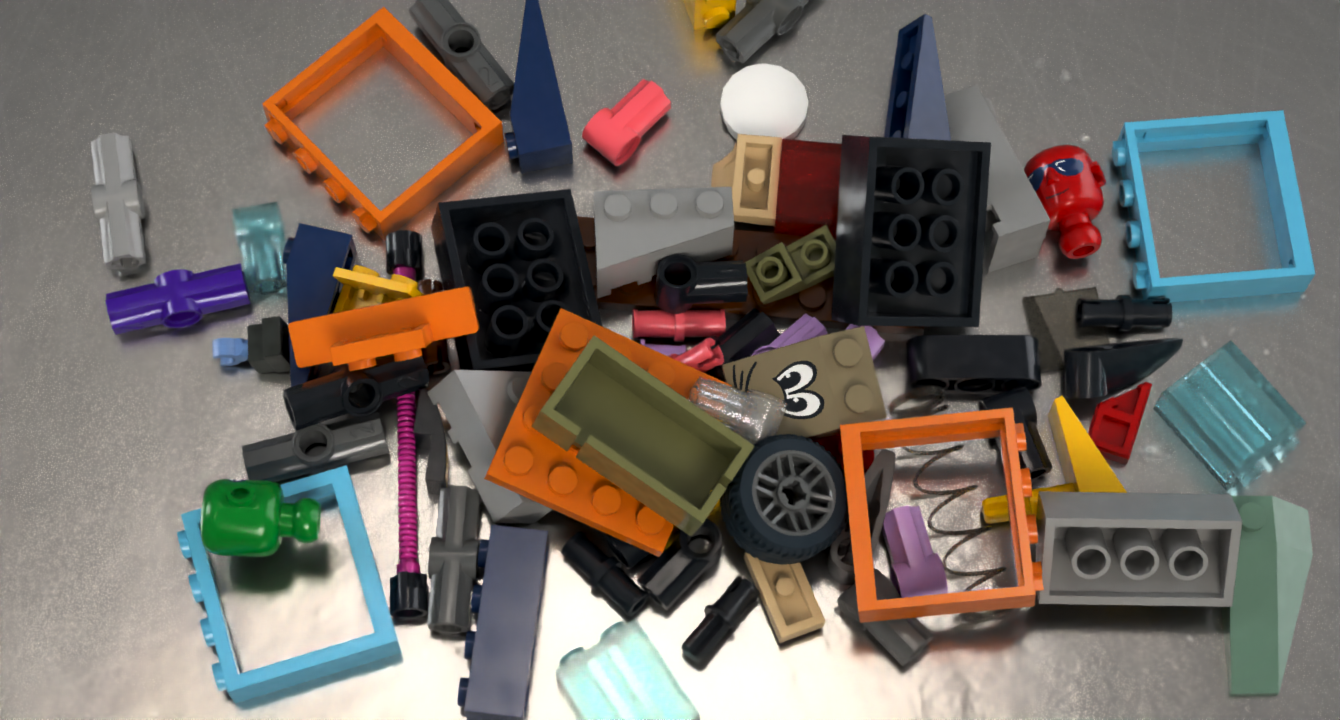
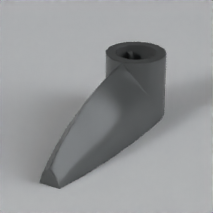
(878, 489)

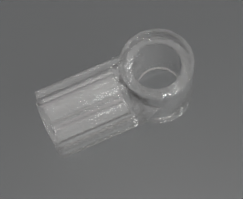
(748, 413)

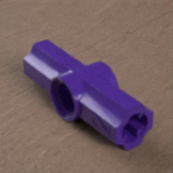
(177, 298)

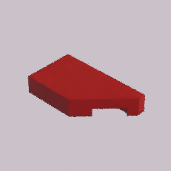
(1117, 423)

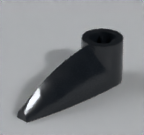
(1107, 367)

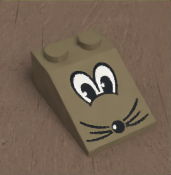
(821, 379)

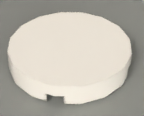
(764, 102)

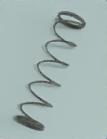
(925, 410)

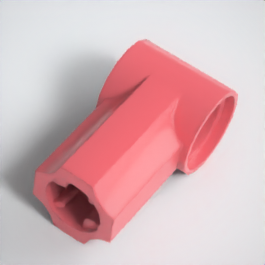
(619, 130)

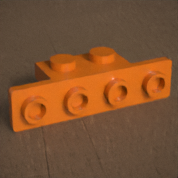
(383, 329)

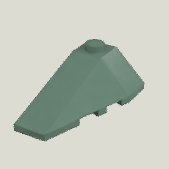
(1267, 593)

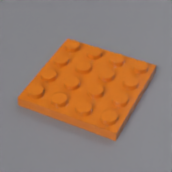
(555, 477)

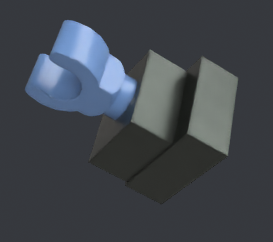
(265, 348)

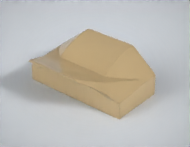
(754, 177)

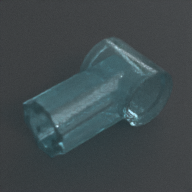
(260, 237)

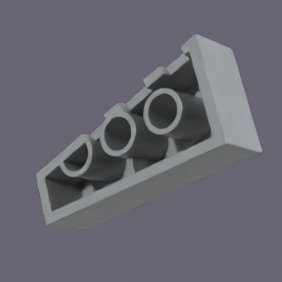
(1014, 212)

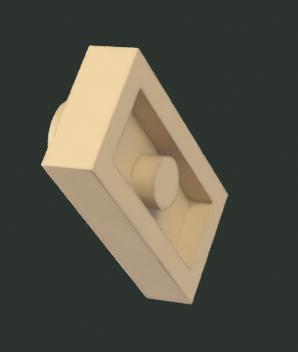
(786, 597)

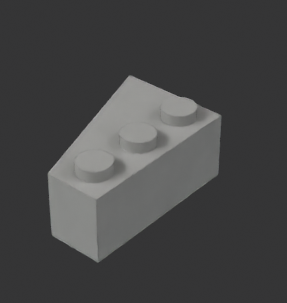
(649, 224)
(479, 411)

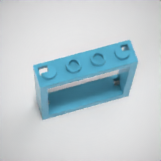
(1285, 202)
(312, 664)

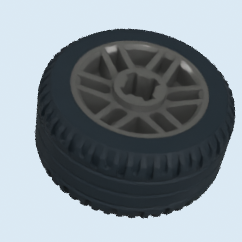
(786, 500)

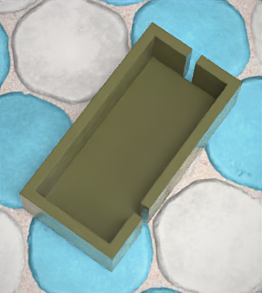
(643, 436)

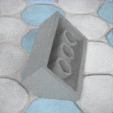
(1137, 548)

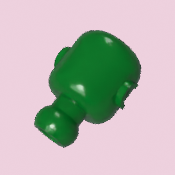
(252, 518)

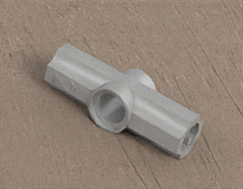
(118, 202)

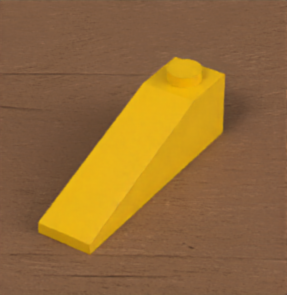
(1078, 454)

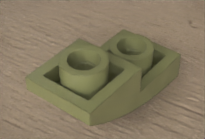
(793, 267)

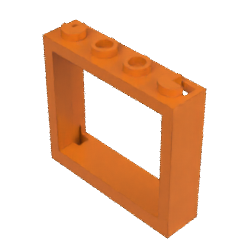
(377, 32)
(932, 430)

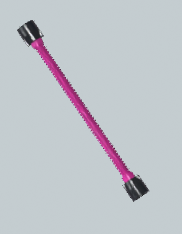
(408, 586)

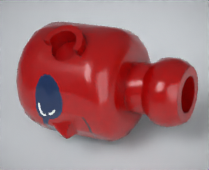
(1071, 195)

